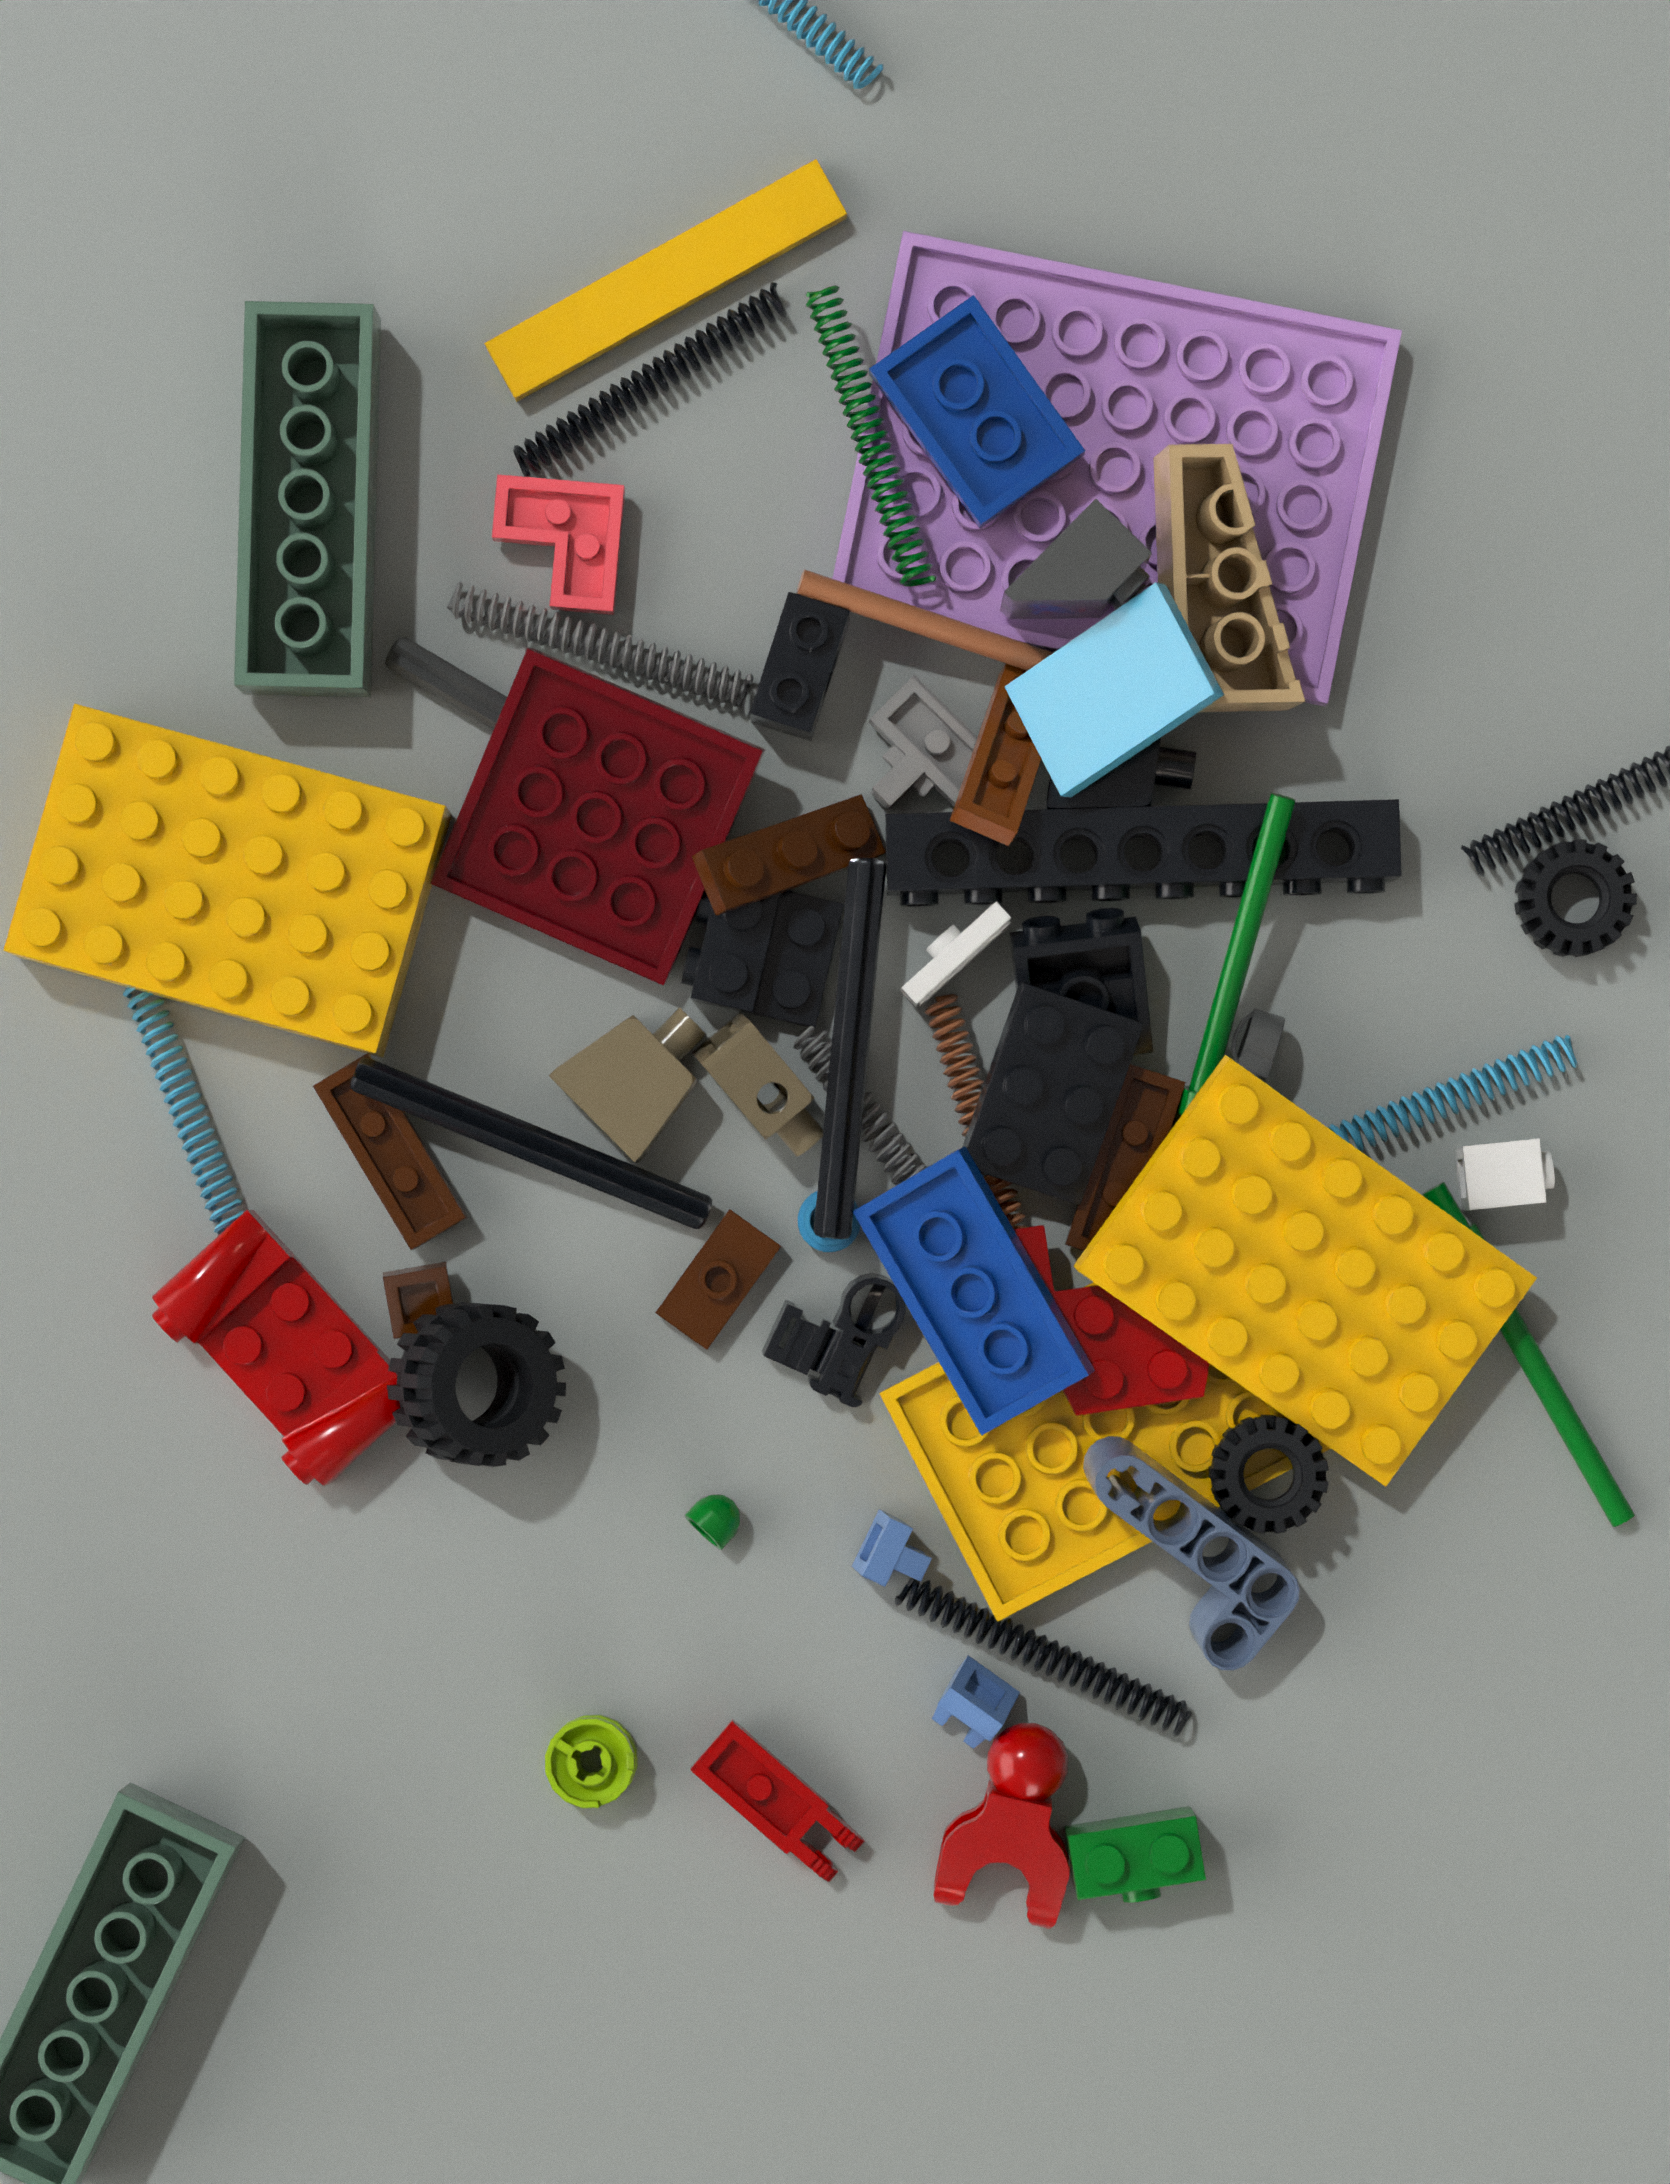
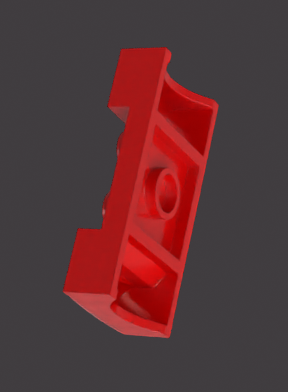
(283, 1346)

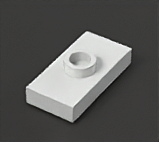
(953, 952)

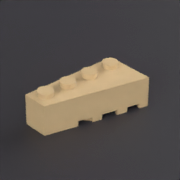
(1219, 577)

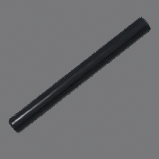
(850, 1048)
(531, 1143)

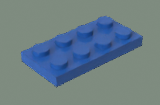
(973, 1290)

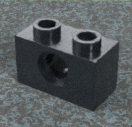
(800, 666)

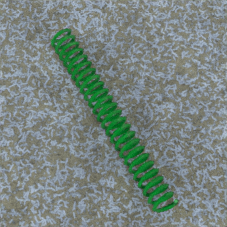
(864, 440)

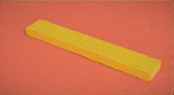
(666, 280)

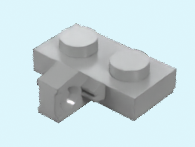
(927, 744)

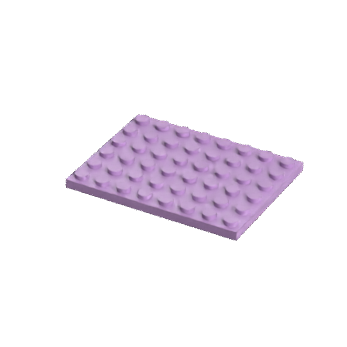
(1129, 375)

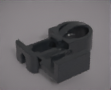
(830, 1350)

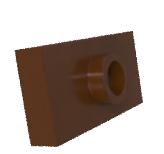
(718, 1279)

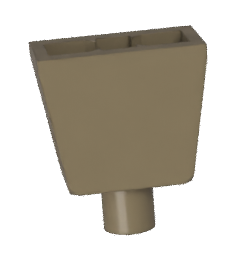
(742, 1065)
(633, 1079)

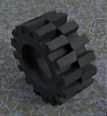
(1612, 886)
(1308, 1474)

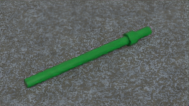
(1241, 944)
(1551, 1392)

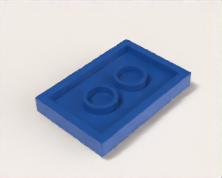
(976, 411)

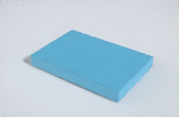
(1113, 690)

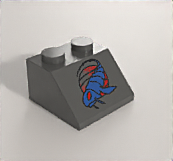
(1081, 571)

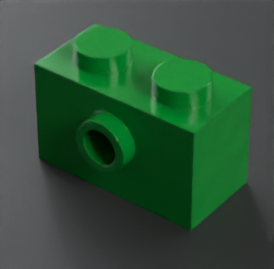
(1135, 1854)

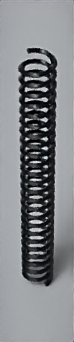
(647, 382)
(1563, 808)
(1043, 1653)

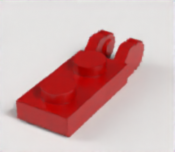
(771, 1797)

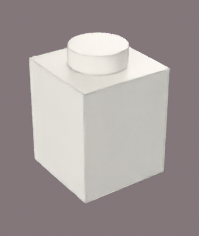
(1503, 1174)

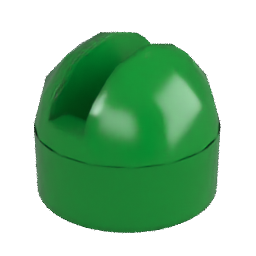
(715, 1519)

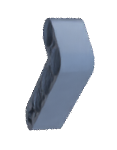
(1185, 1537)

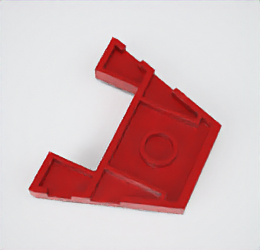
(1130, 1355)

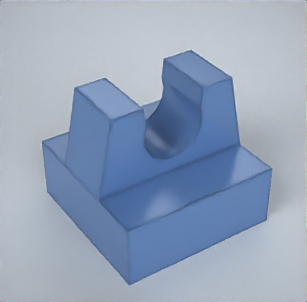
(887, 1550)
(977, 1700)

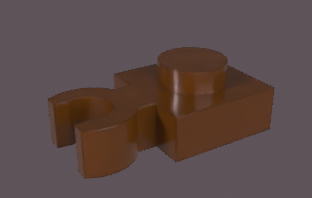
(415, 1293)

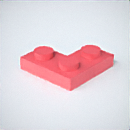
(578, 521)

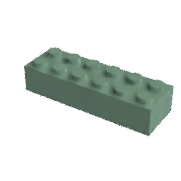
(307, 499)
(105, 1981)

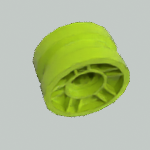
(618, 1761)

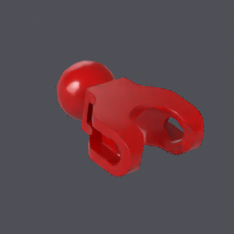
(1012, 1824)

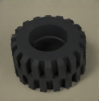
(523, 1393)

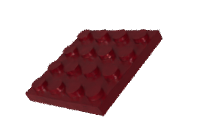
(595, 815)

